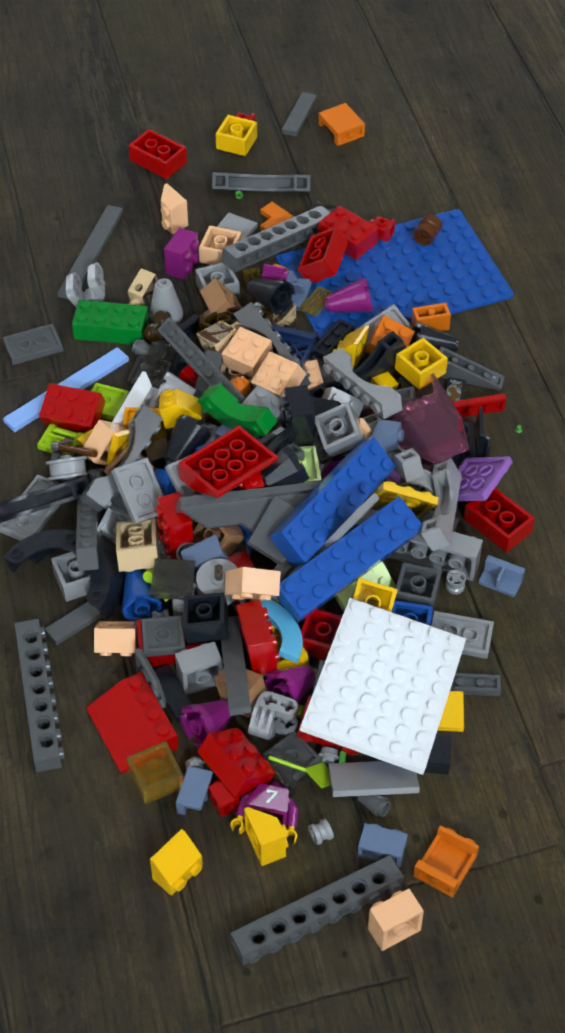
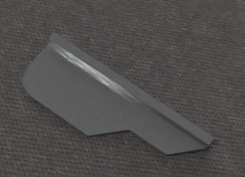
(240, 506)

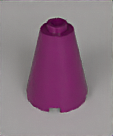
(350, 298)

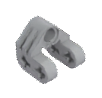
(96, 285)
(272, 718)

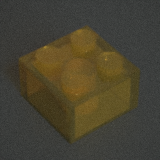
(155, 772)

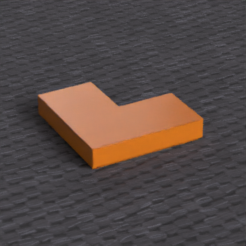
(274, 214)

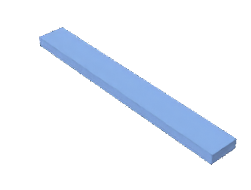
(79, 380)

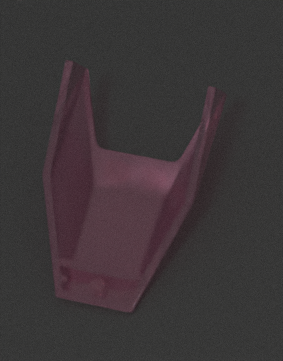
(432, 426)

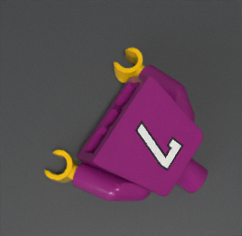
(270, 800)

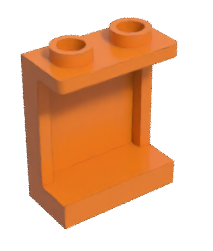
(342, 123)
(446, 861)

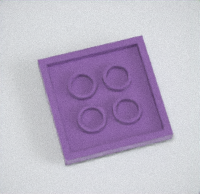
(481, 476)

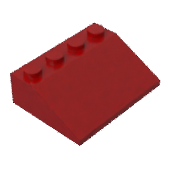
(225, 463)
(131, 720)

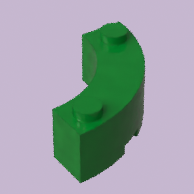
(227, 410)

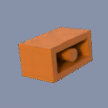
(434, 315)

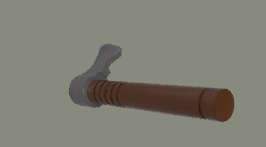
(62, 447)

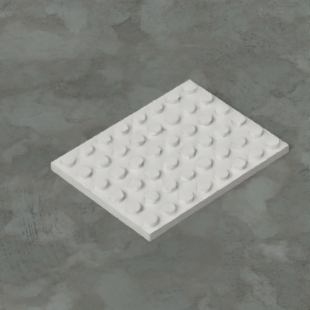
(384, 686)

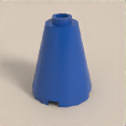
(136, 597)

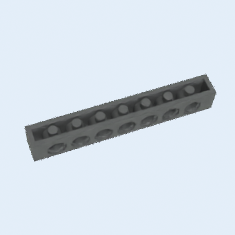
(273, 240)
(44, 757)
(343, 889)

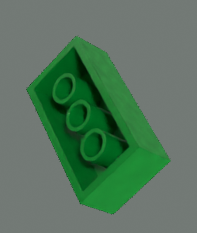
(109, 322)

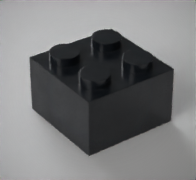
(205, 617)

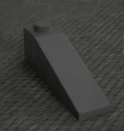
(474, 373)

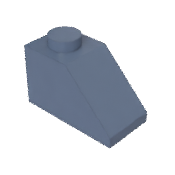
(388, 434)

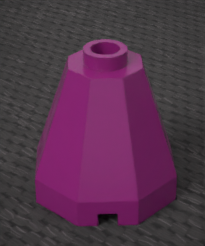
(291, 682)
(204, 719)

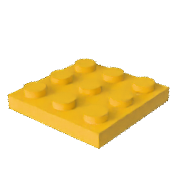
(417, 501)

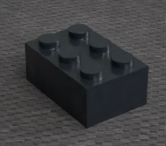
(298, 415)

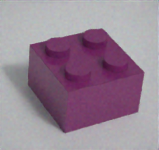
(181, 253)

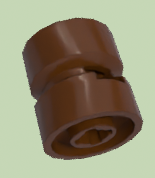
(427, 230)

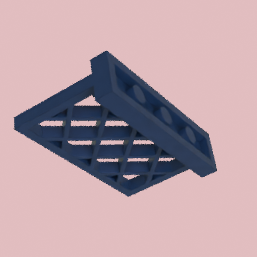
(297, 340)

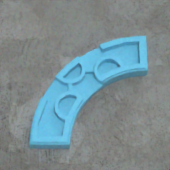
(288, 628)

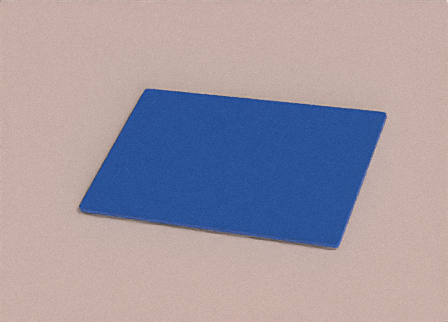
(413, 275)

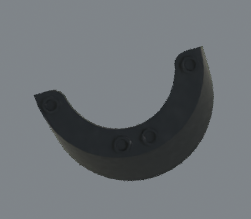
(105, 583)

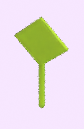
(317, 772)

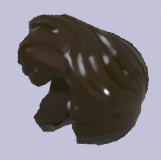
(150, 332)

